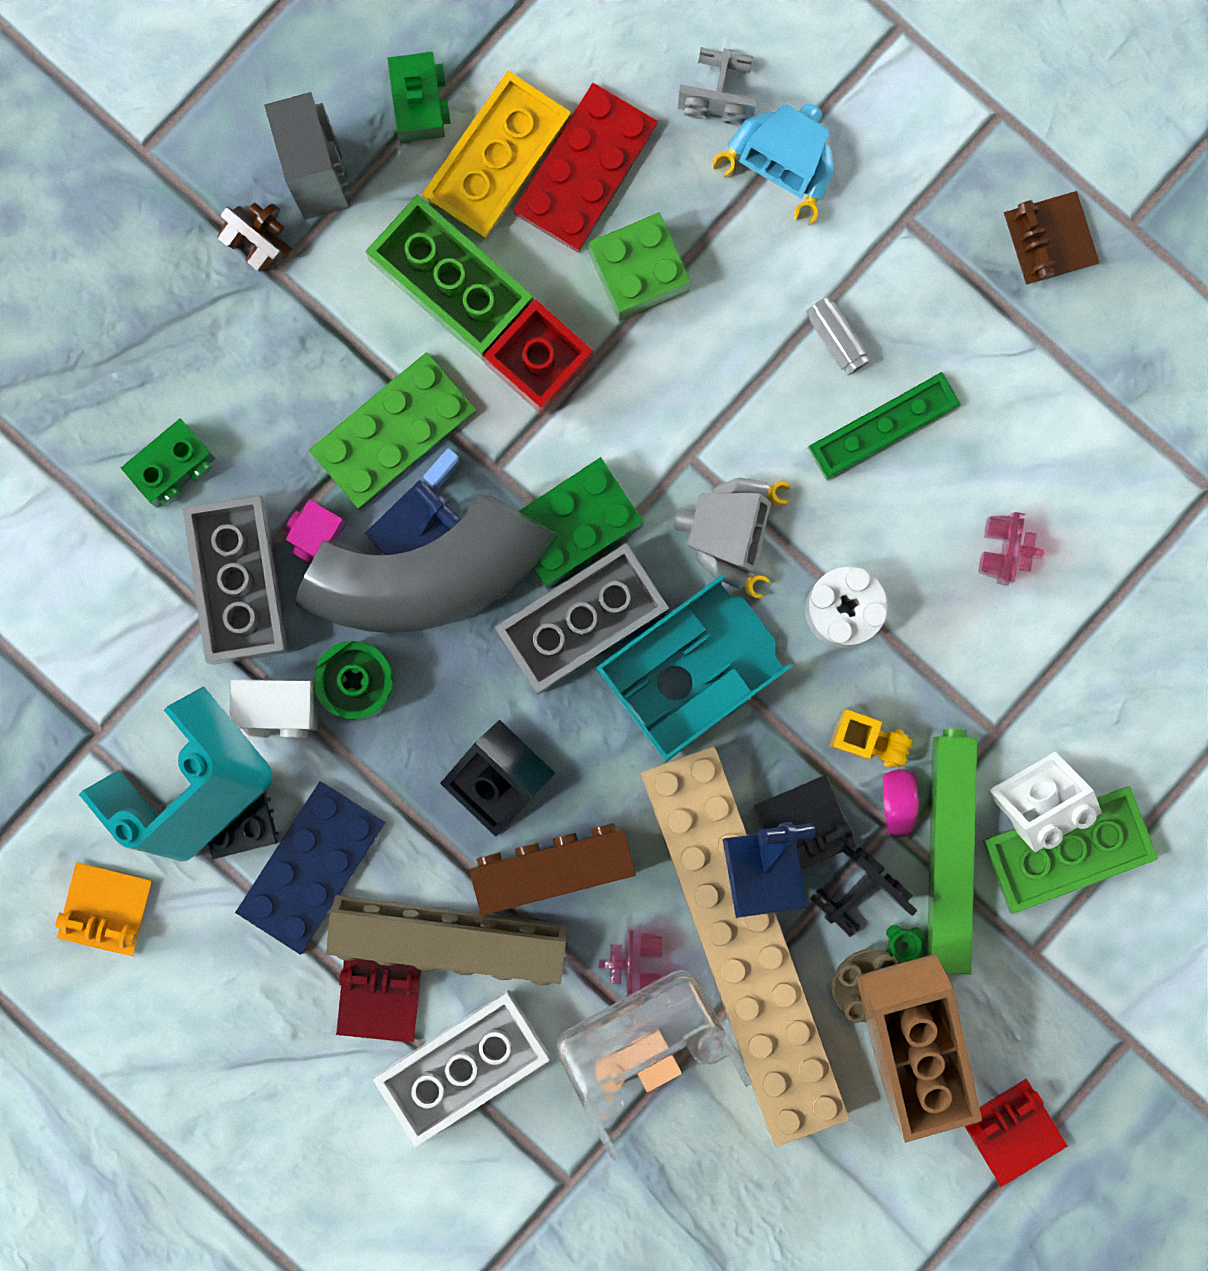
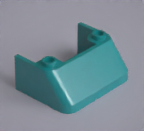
(223, 777)

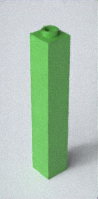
(952, 850)

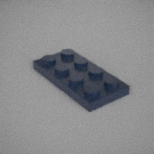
(310, 867)

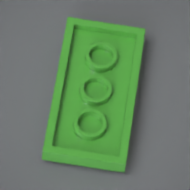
(392, 430)
(1083, 857)

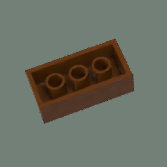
(551, 871)

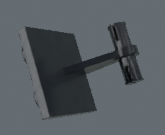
(872, 868)

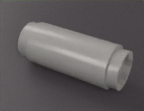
(838, 335)

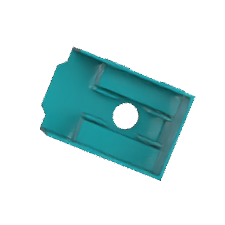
(720, 648)

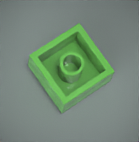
(639, 266)

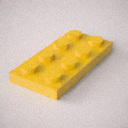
(496, 155)

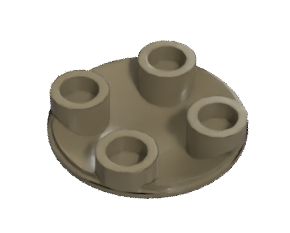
(845, 982)

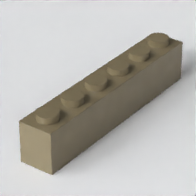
(446, 940)

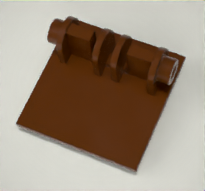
(1051, 237)

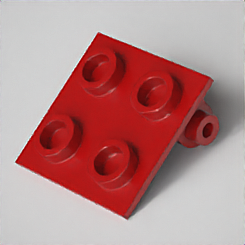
(1015, 1133)

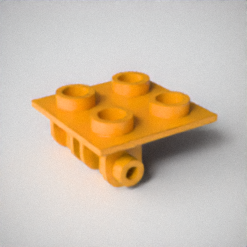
(103, 909)

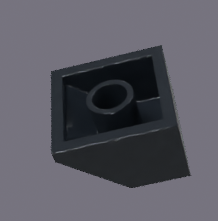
(497, 777)

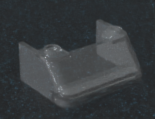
(636, 1036)

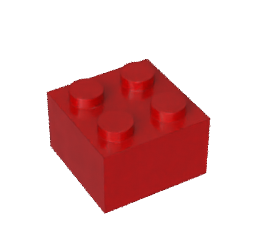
(538, 357)

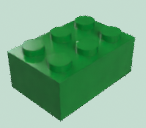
(587, 515)

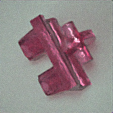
(1004, 565)
(638, 946)

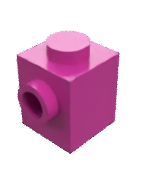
(310, 528)

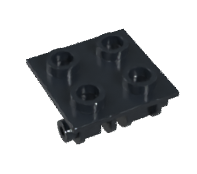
(809, 804)
(248, 831)

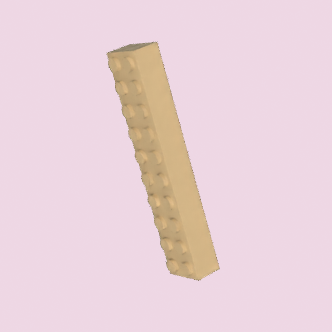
(744, 953)

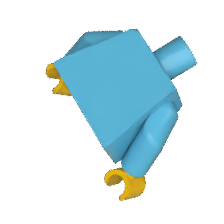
(787, 150)

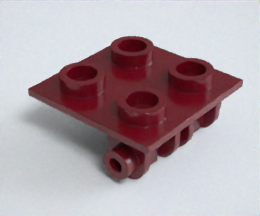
(378, 1000)

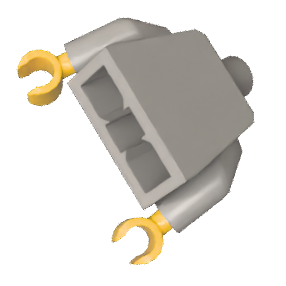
(730, 529)

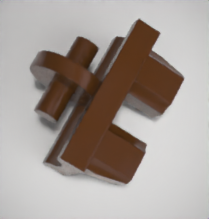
(242, 225)

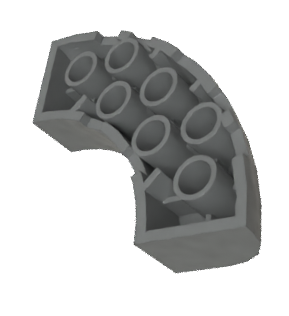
(428, 584)

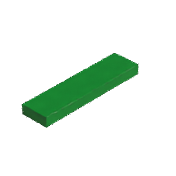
(884, 426)

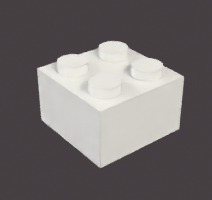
(274, 705)

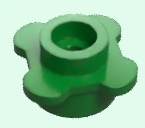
(912, 937)

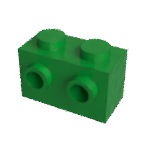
(169, 464)

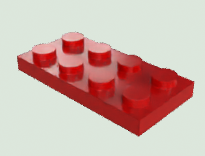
(585, 167)

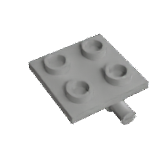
(704, 102)

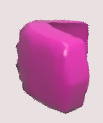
(900, 801)

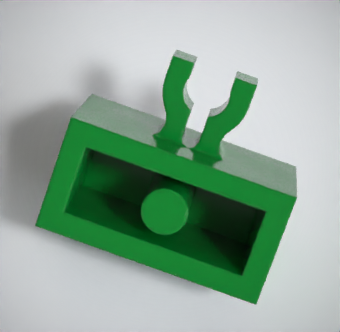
(416, 96)

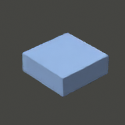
(442, 469)

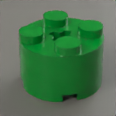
(332, 681)

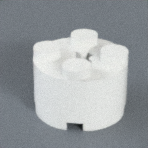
(851, 585)

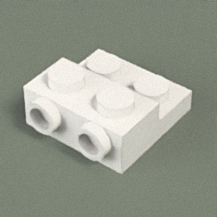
(1047, 802)

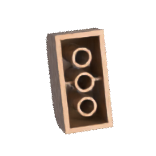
(919, 1047)

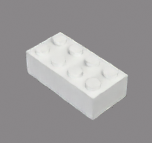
(461, 1068)

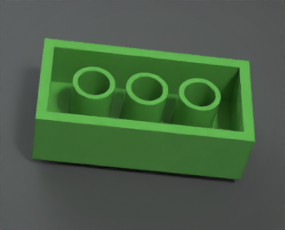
(448, 276)

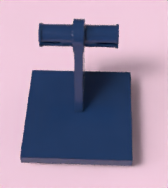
(413, 521)
(767, 870)

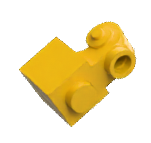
(862, 738)

